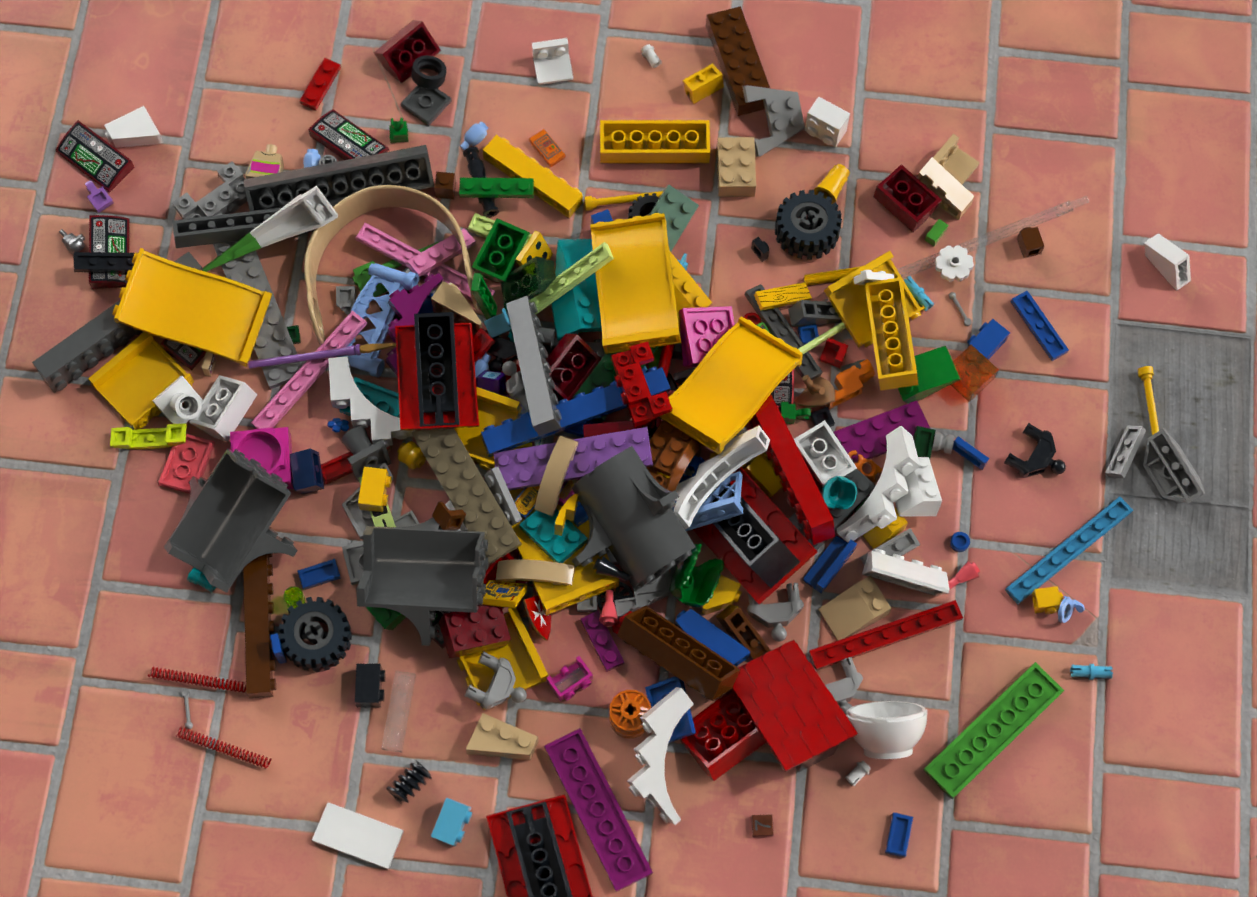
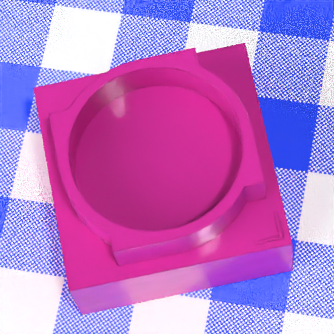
(268, 447)

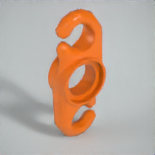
(875, 469)

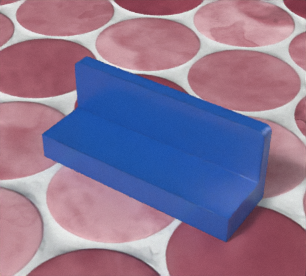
(829, 563)

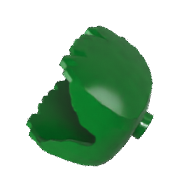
(694, 584)

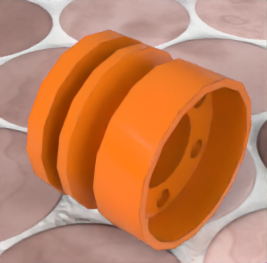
(621, 722)

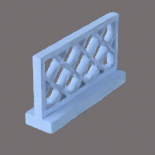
(724, 507)

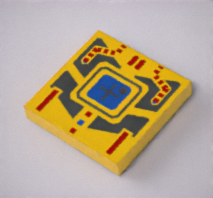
(504, 593)

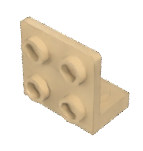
(955, 160)

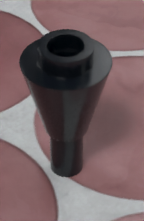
(606, 568)

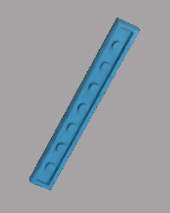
(1068, 550)

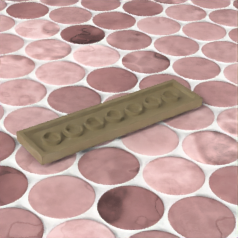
(467, 489)

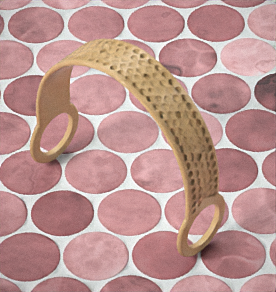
(361, 203)

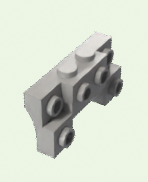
(221, 201)

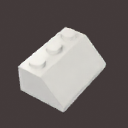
(224, 407)
(923, 493)

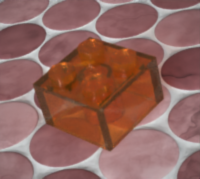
(974, 373)

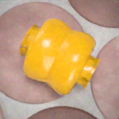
(411, 455)

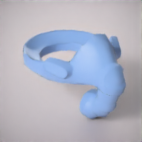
(1068, 606)

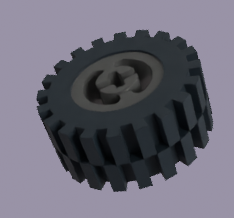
(795, 231)
(326, 650)

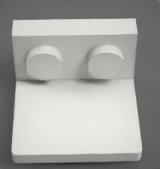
(552, 61)

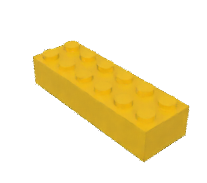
(654, 141)
(891, 334)

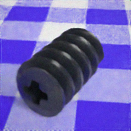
(410, 782)

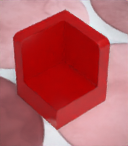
(834, 353)

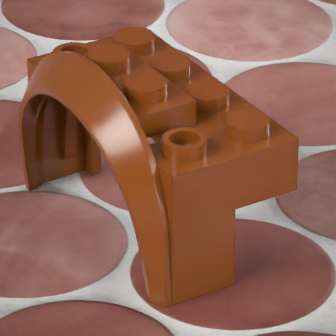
(671, 454)

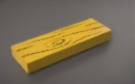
(782, 296)

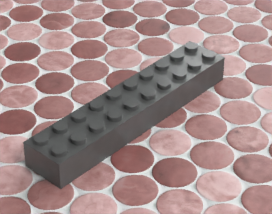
(340, 179)
(89, 344)

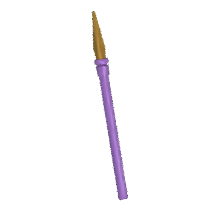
(350, 350)

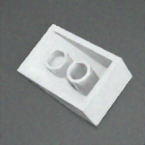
(824, 453)

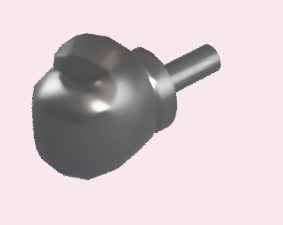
(72, 242)

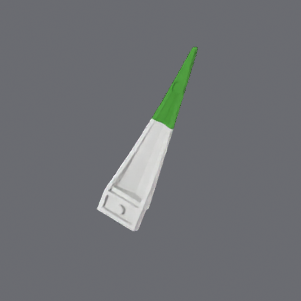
(298, 216)

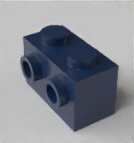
(306, 471)

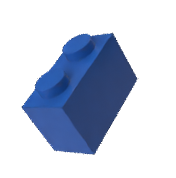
(990, 338)

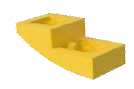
(566, 513)

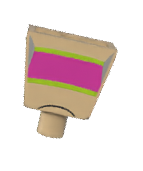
(265, 163)

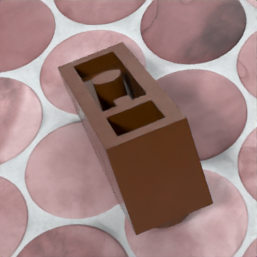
(742, 631)

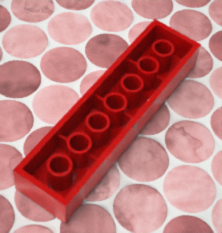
(794, 474)

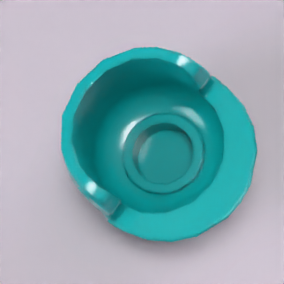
(839, 492)

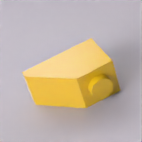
(879, 536)
(724, 595)

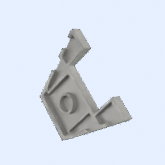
(782, 115)
(362, 518)
(650, 593)

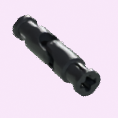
(477, 170)

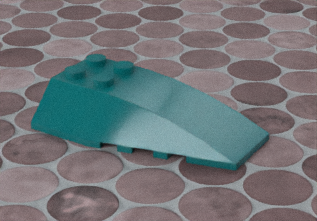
(579, 307)

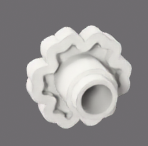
(954, 263)

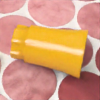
(833, 182)

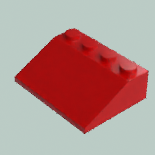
(722, 736)

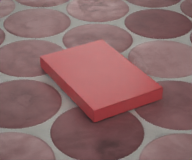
(185, 462)

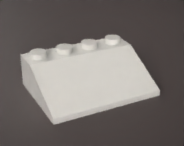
(906, 573)

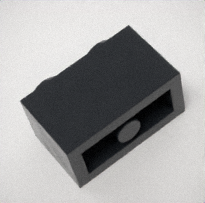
(369, 685)

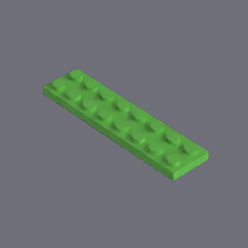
(993, 730)

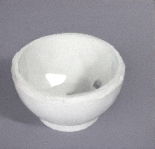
(888, 727)

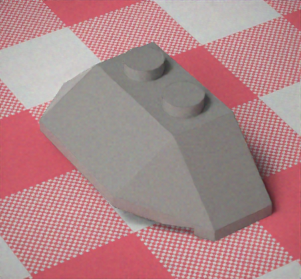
(1171, 469)

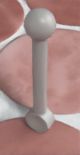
(967, 321)
(185, 692)

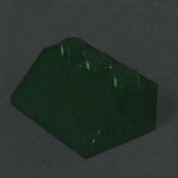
(528, 280)

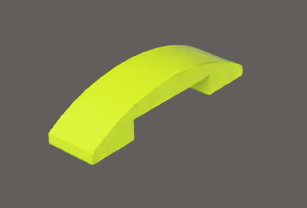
(148, 438)

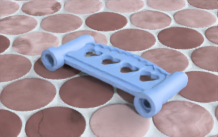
(392, 280)

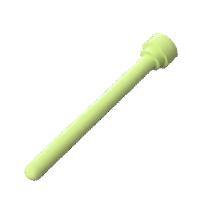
(823, 337)

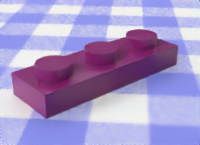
(602, 641)

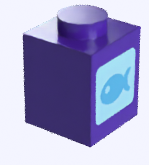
(492, 381)

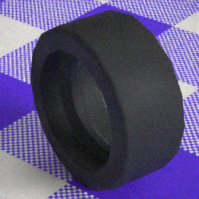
(426, 81)

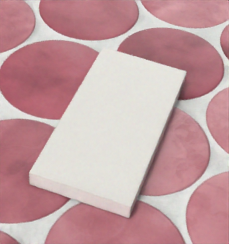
(357, 835)

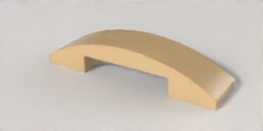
(554, 475)
(535, 571)

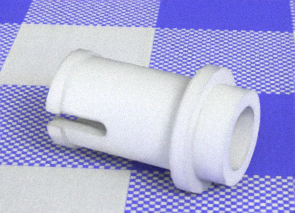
(651, 56)
(858, 773)

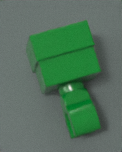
(398, 131)
(790, 413)

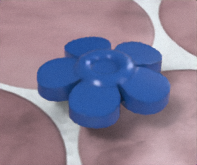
(338, 425)

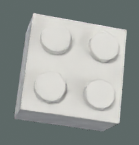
(827, 122)

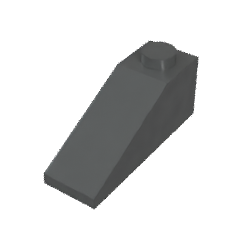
(812, 313)

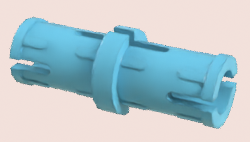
(918, 293)
(1091, 671)

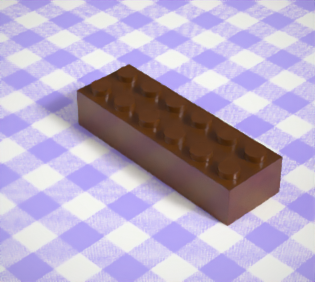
(736, 57)
(678, 653)

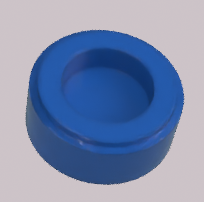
(959, 541)

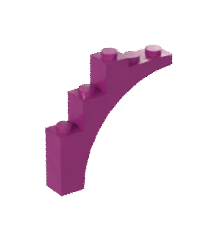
(405, 307)

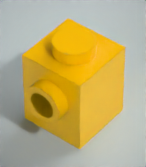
(1046, 600)

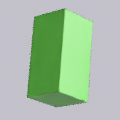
(936, 232)

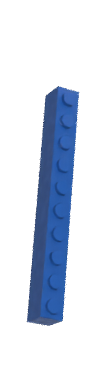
(573, 412)

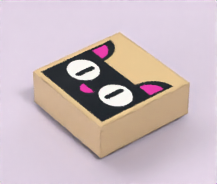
(208, 364)

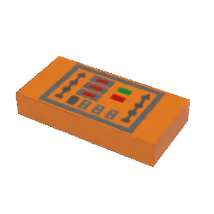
(547, 148)

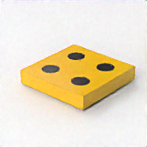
(534, 247)

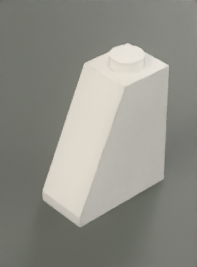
(133, 130)
(1169, 260)

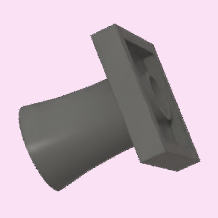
(363, 451)

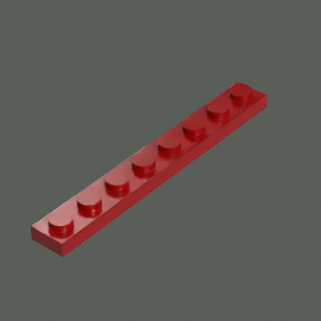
(885, 635)

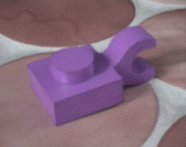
(98, 197)

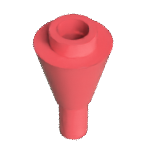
(966, 573)
(608, 614)

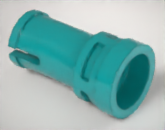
(198, 577)

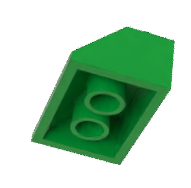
(500, 251)

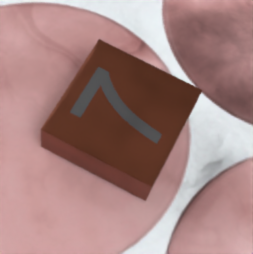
(762, 825)

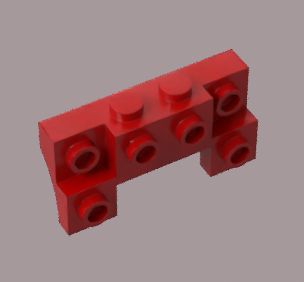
(634, 386)

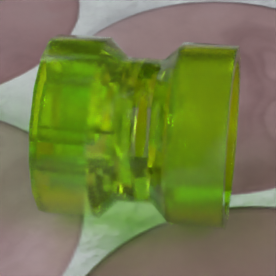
(298, 595)

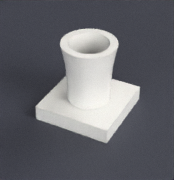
(171, 402)

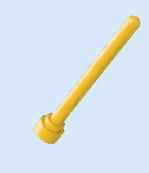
(591, 202)
(1146, 374)

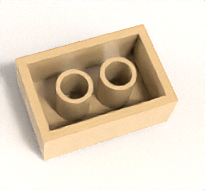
(736, 166)

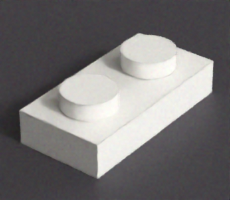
(869, 276)

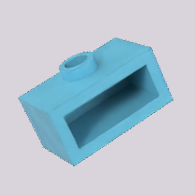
(451, 822)

